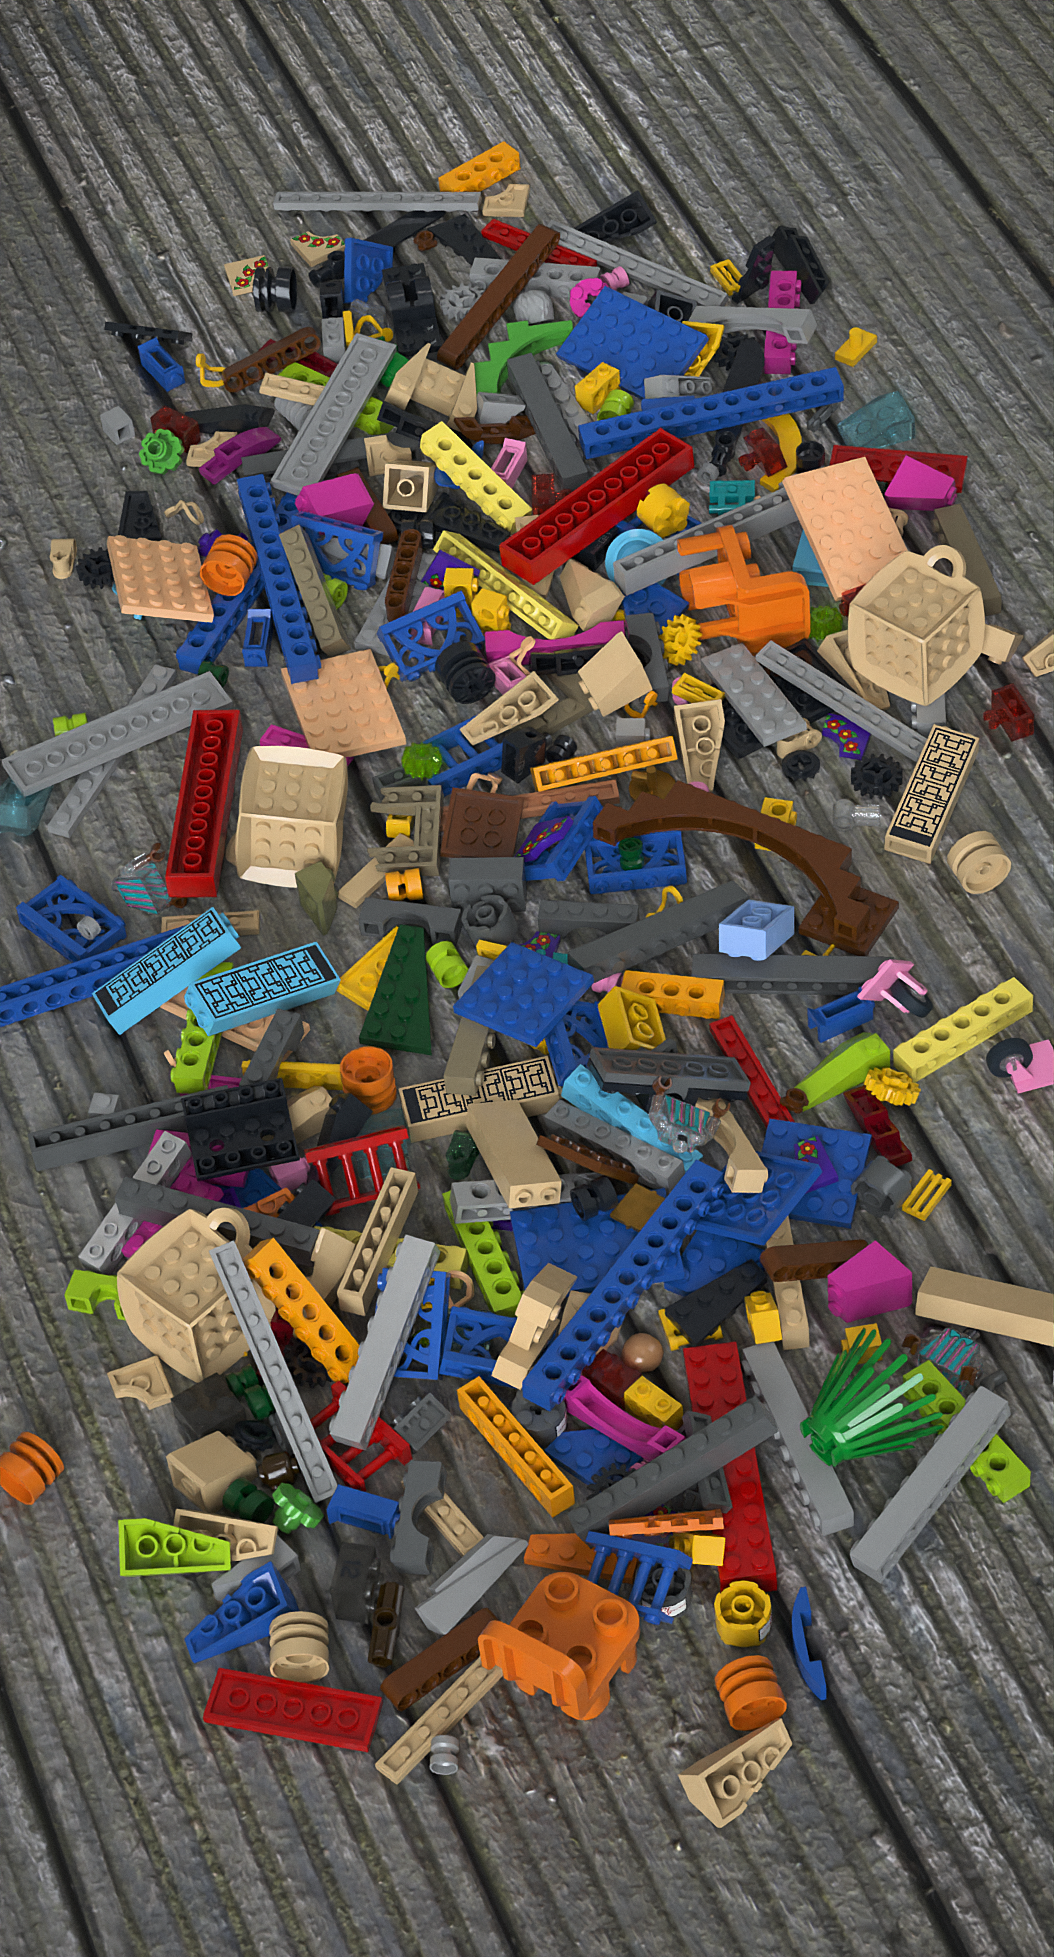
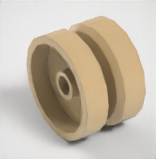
(979, 862)

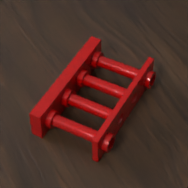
(344, 1150)
(393, 1443)

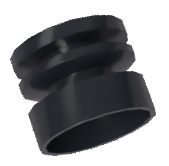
(272, 289)
(465, 672)

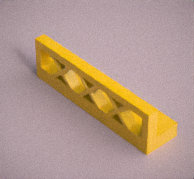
(307, 1075)

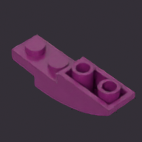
(229, 453)

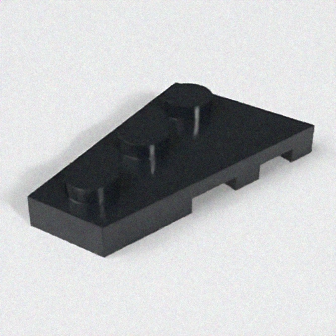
(758, 272)
(138, 517)

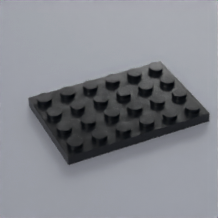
(738, 735)

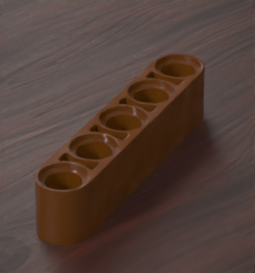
(275, 350)
(377, 518)
(403, 574)
(808, 1260)
(436, 1662)

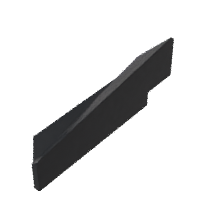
(798, 255)
(410, 424)
(566, 661)

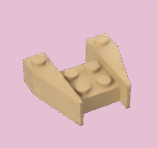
(434, 387)
(534, 1325)

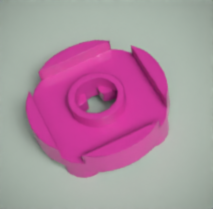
(581, 292)

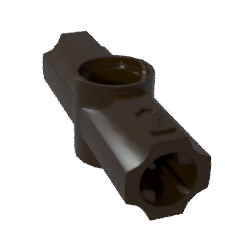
(384, 1637)

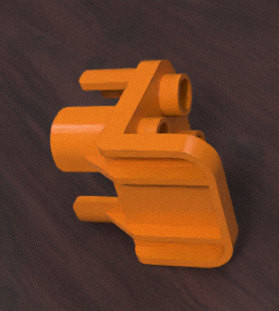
(758, 606)
(566, 1643)

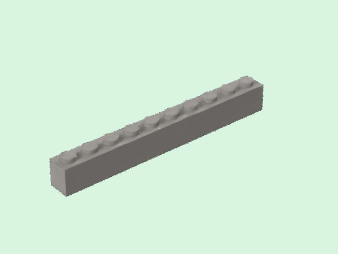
(663, 559)

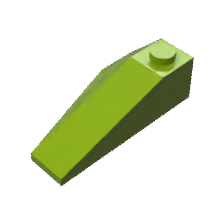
(845, 1068)
(163, 1549)

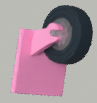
(904, 992)
(1025, 1064)

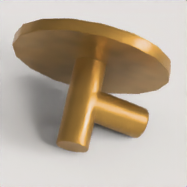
(650, 781)

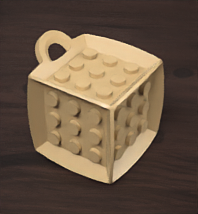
(917, 626)
(289, 814)
(178, 1299)

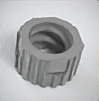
(704, 477)
(88, 928)

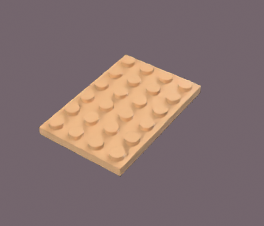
(845, 522)
(159, 579)
(346, 707)

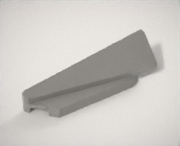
(336, 554)
(467, 1581)

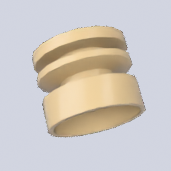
(299, 1647)

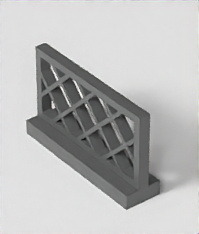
(712, 1489)

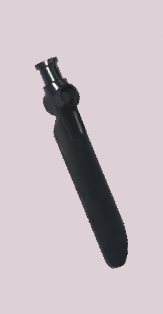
(389, 235)
(744, 373)

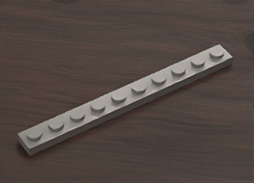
(378, 201)
(638, 267)
(842, 700)
(94, 779)
(274, 1371)

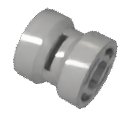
(444, 1754)

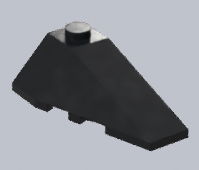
(620, 220)
(672, 305)
(232, 418)
(341, 1122)

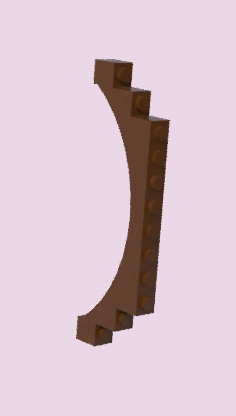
(695, 809)

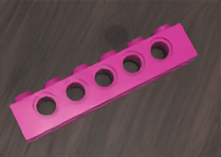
(782, 294)

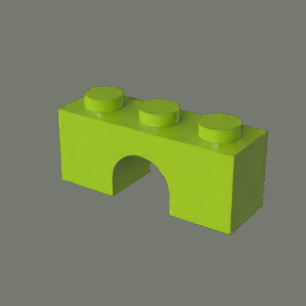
(89, 1289)

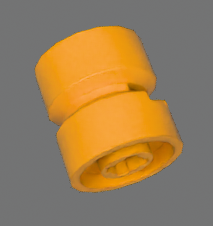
(412, 883)

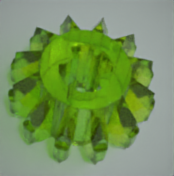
(824, 622)
(421, 760)

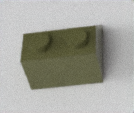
(317, 895)

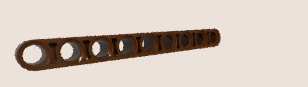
(498, 296)

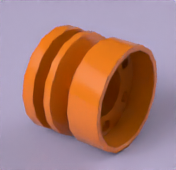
(228, 565)
(369, 1077)
(29, 1468)
(750, 1693)

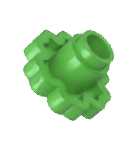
(161, 451)
(294, 1509)

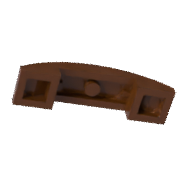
(516, 429)

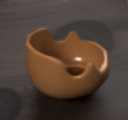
(642, 1352)

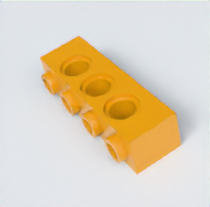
(482, 170)
(678, 993)

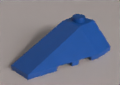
(243, 1615)

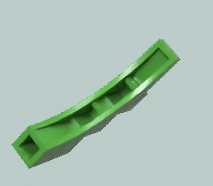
(521, 340)

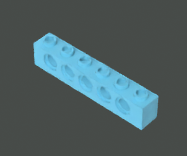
(617, 1111)

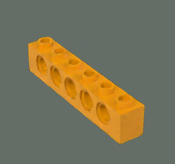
(603, 763)
(303, 1295)
(516, 1446)

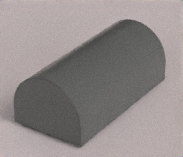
(395, 778)

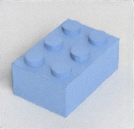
(756, 929)

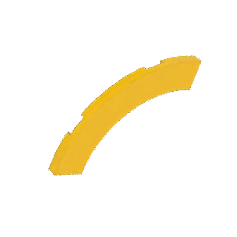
(789, 438)

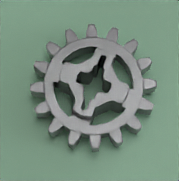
(459, 300)

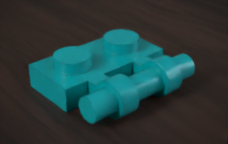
(730, 492)

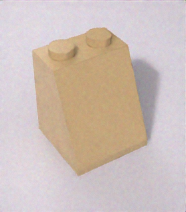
(409, 485)
(614, 676)
(208, 1468)

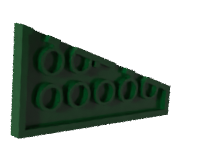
(401, 1004)

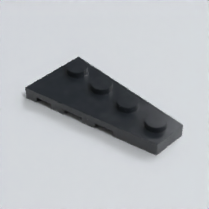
(463, 239)
(138, 332)
(455, 518)
(710, 1305)

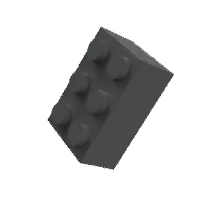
(488, 876)

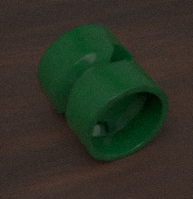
(259, 1401)
(247, 1501)

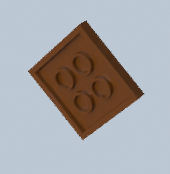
(481, 824)
(820, 923)
(588, 1158)

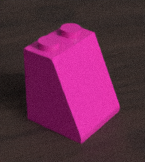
(919, 488)
(338, 499)
(869, 1285)

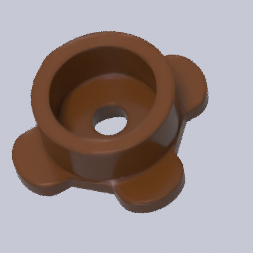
(425, 240)
(794, 1100)

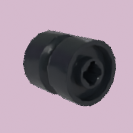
(809, 456)
(426, 529)
(592, 1198)

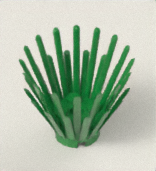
(854, 1430)

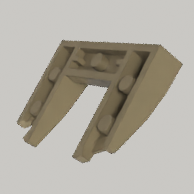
(565, 711)
(427, 807)

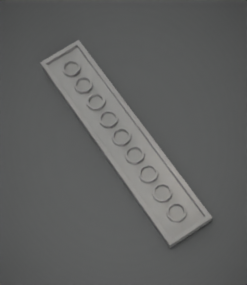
(334, 414)
(114, 734)

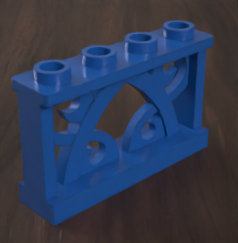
(360, 538)
(399, 630)
(563, 857)
(653, 874)
(78, 902)
(558, 1041)
(485, 1327)
(432, 1355)

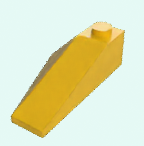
(714, 333)

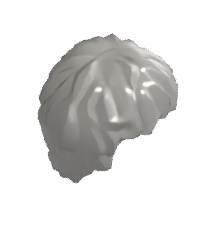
(534, 307)

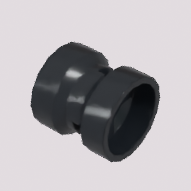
(563, 749)

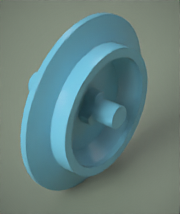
(627, 544)

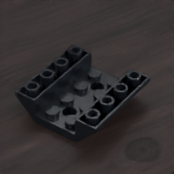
(238, 1122)

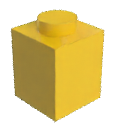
(851, 1335)

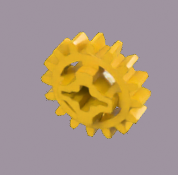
(680, 638)
(892, 1086)

